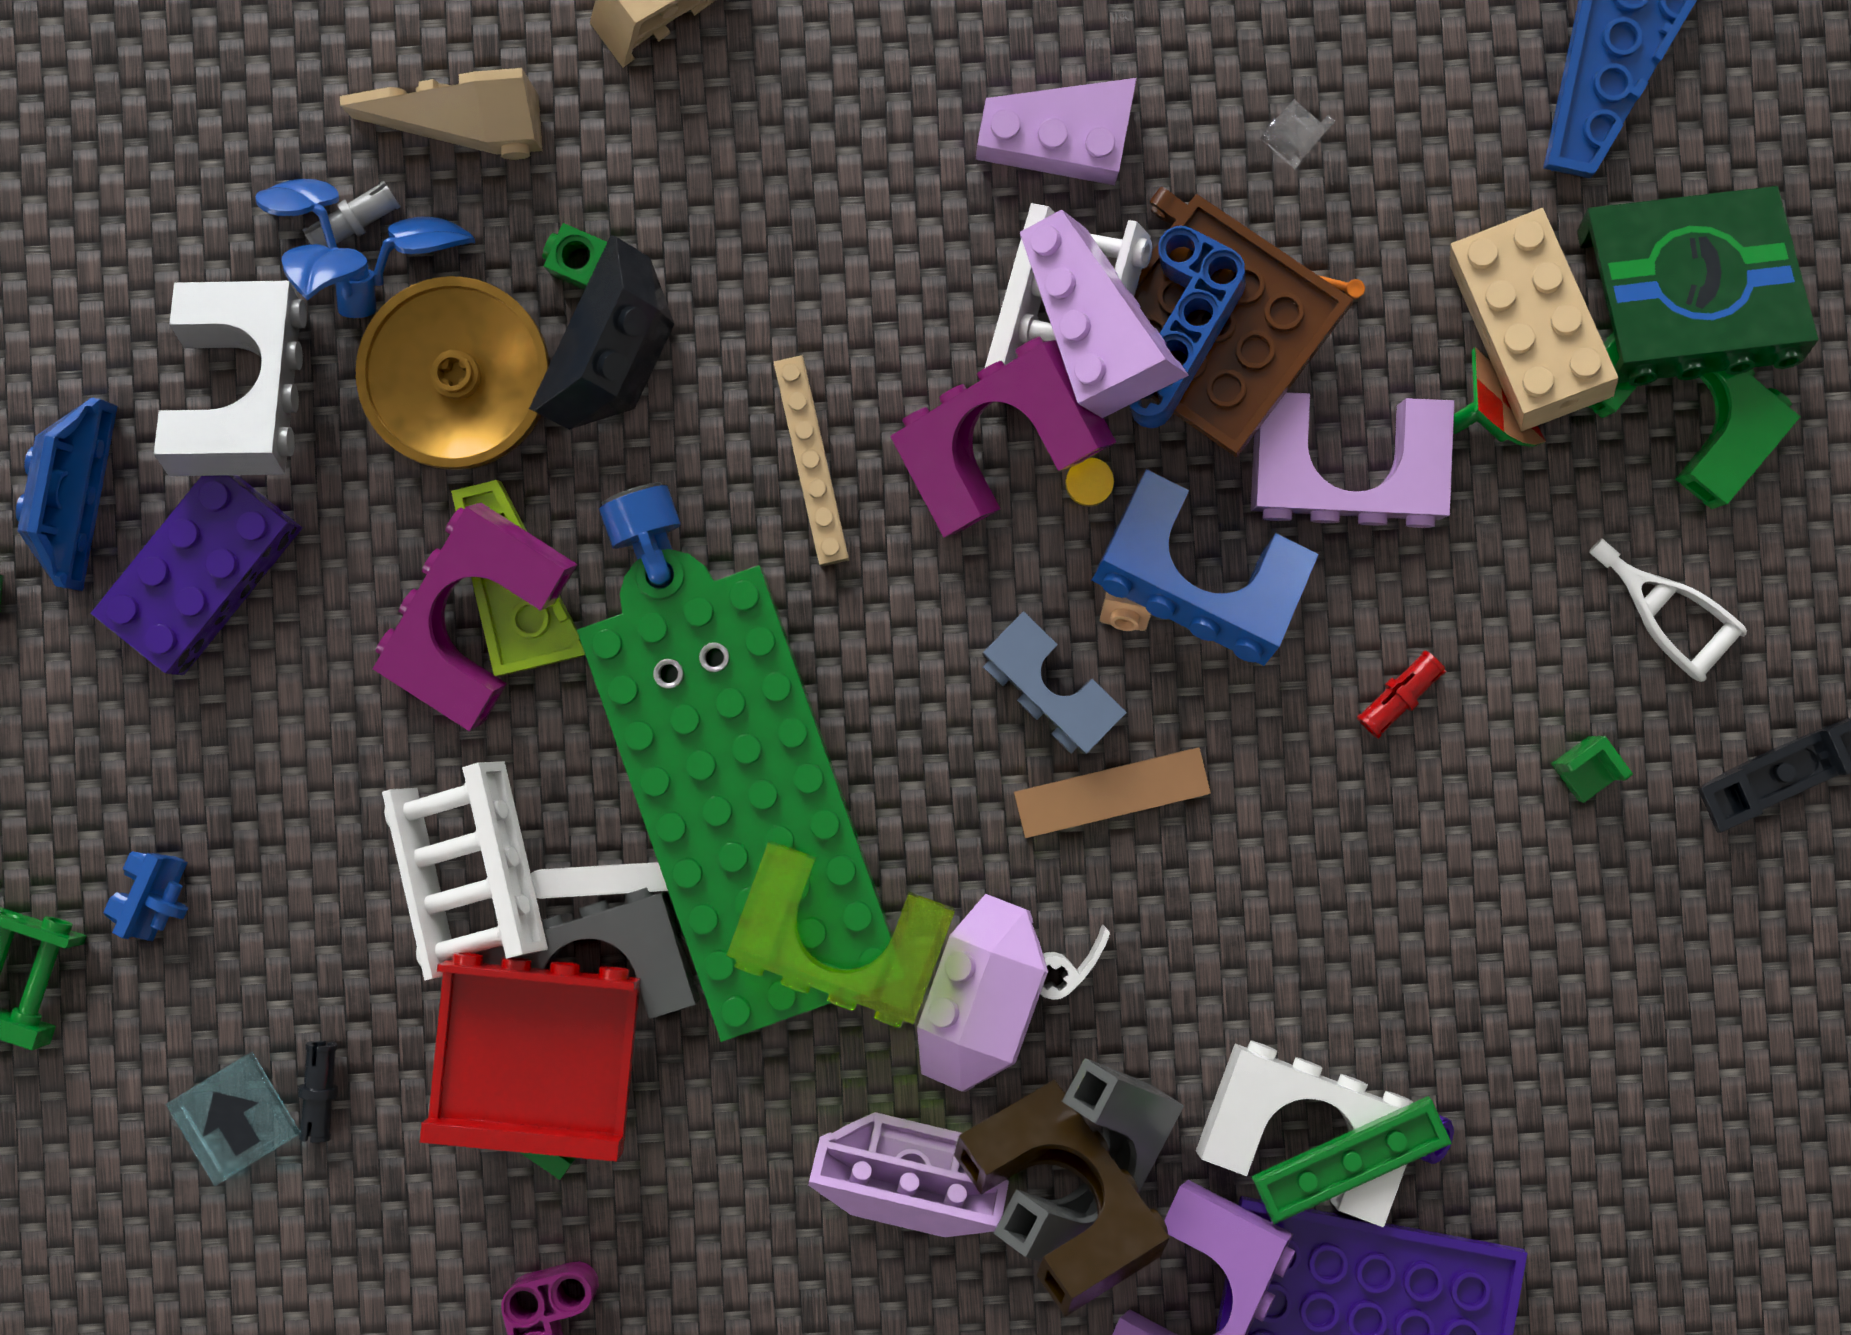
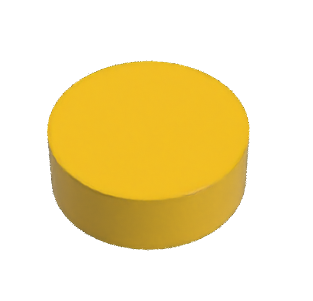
(1089, 482)

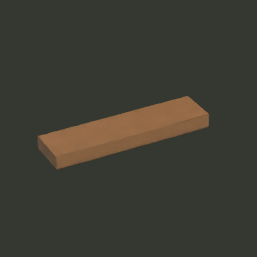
(1112, 792)

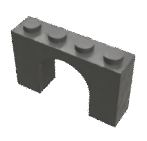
(645, 935)
(1135, 1126)

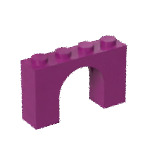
(940, 442)
(419, 649)

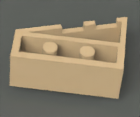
(630, 22)

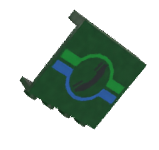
(1700, 284)

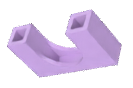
(1413, 490)

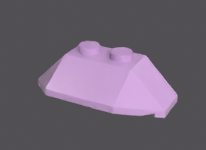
(981, 996)
(903, 1177)

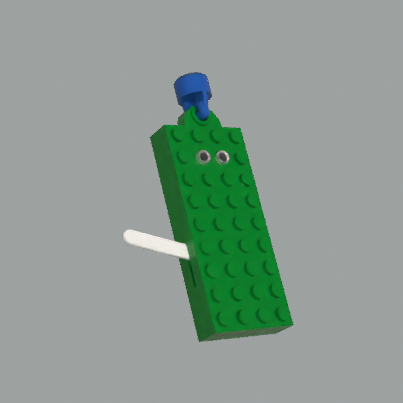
(720, 766)

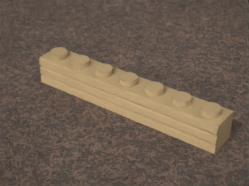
(811, 461)

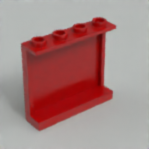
(532, 1058)

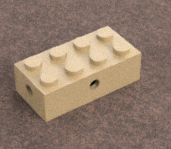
(1532, 319)

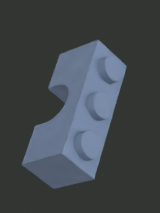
(1079, 717)

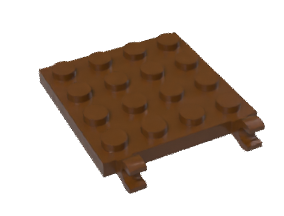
(1267, 337)

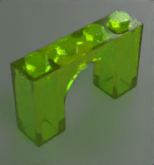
(771, 942)

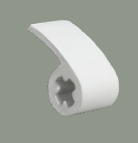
(1071, 975)

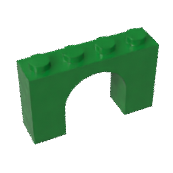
(1745, 431)

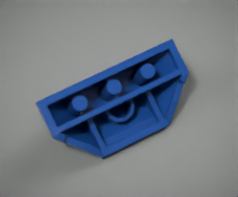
(65, 491)

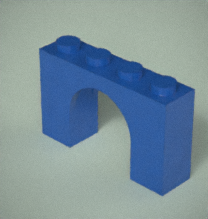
(1142, 570)

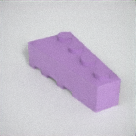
(1097, 322)

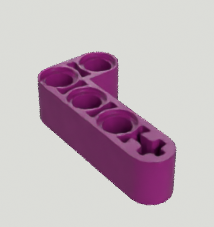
(551, 1298)

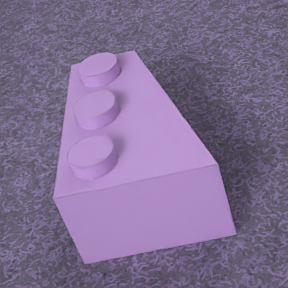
(1060, 130)

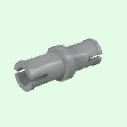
(355, 216)

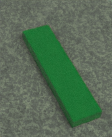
(1351, 1160)

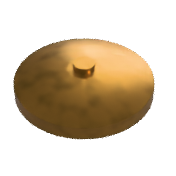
(451, 372)

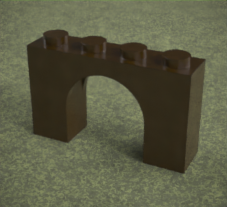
(1050, 1132)

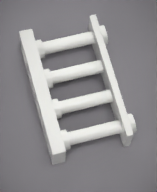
(1022, 300)
(504, 859)

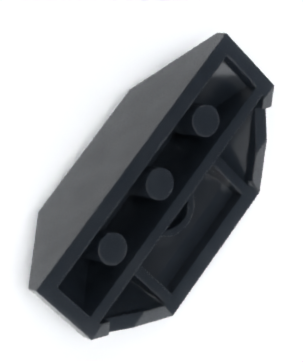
(608, 342)

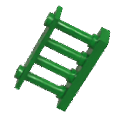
(24, 1024)

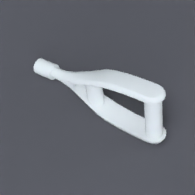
(1657, 598)

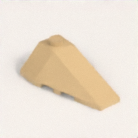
(483, 112)

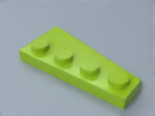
(514, 630)

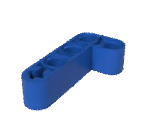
(1200, 294)

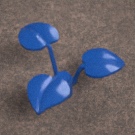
(318, 266)

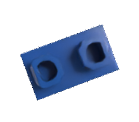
(151, 896)

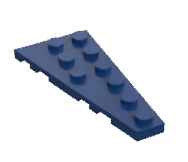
(1605, 73)

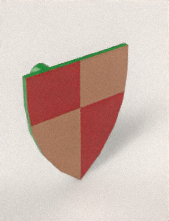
(1492, 407)

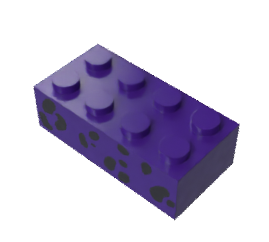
(196, 571)

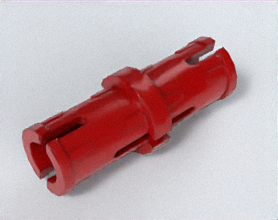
(1401, 694)

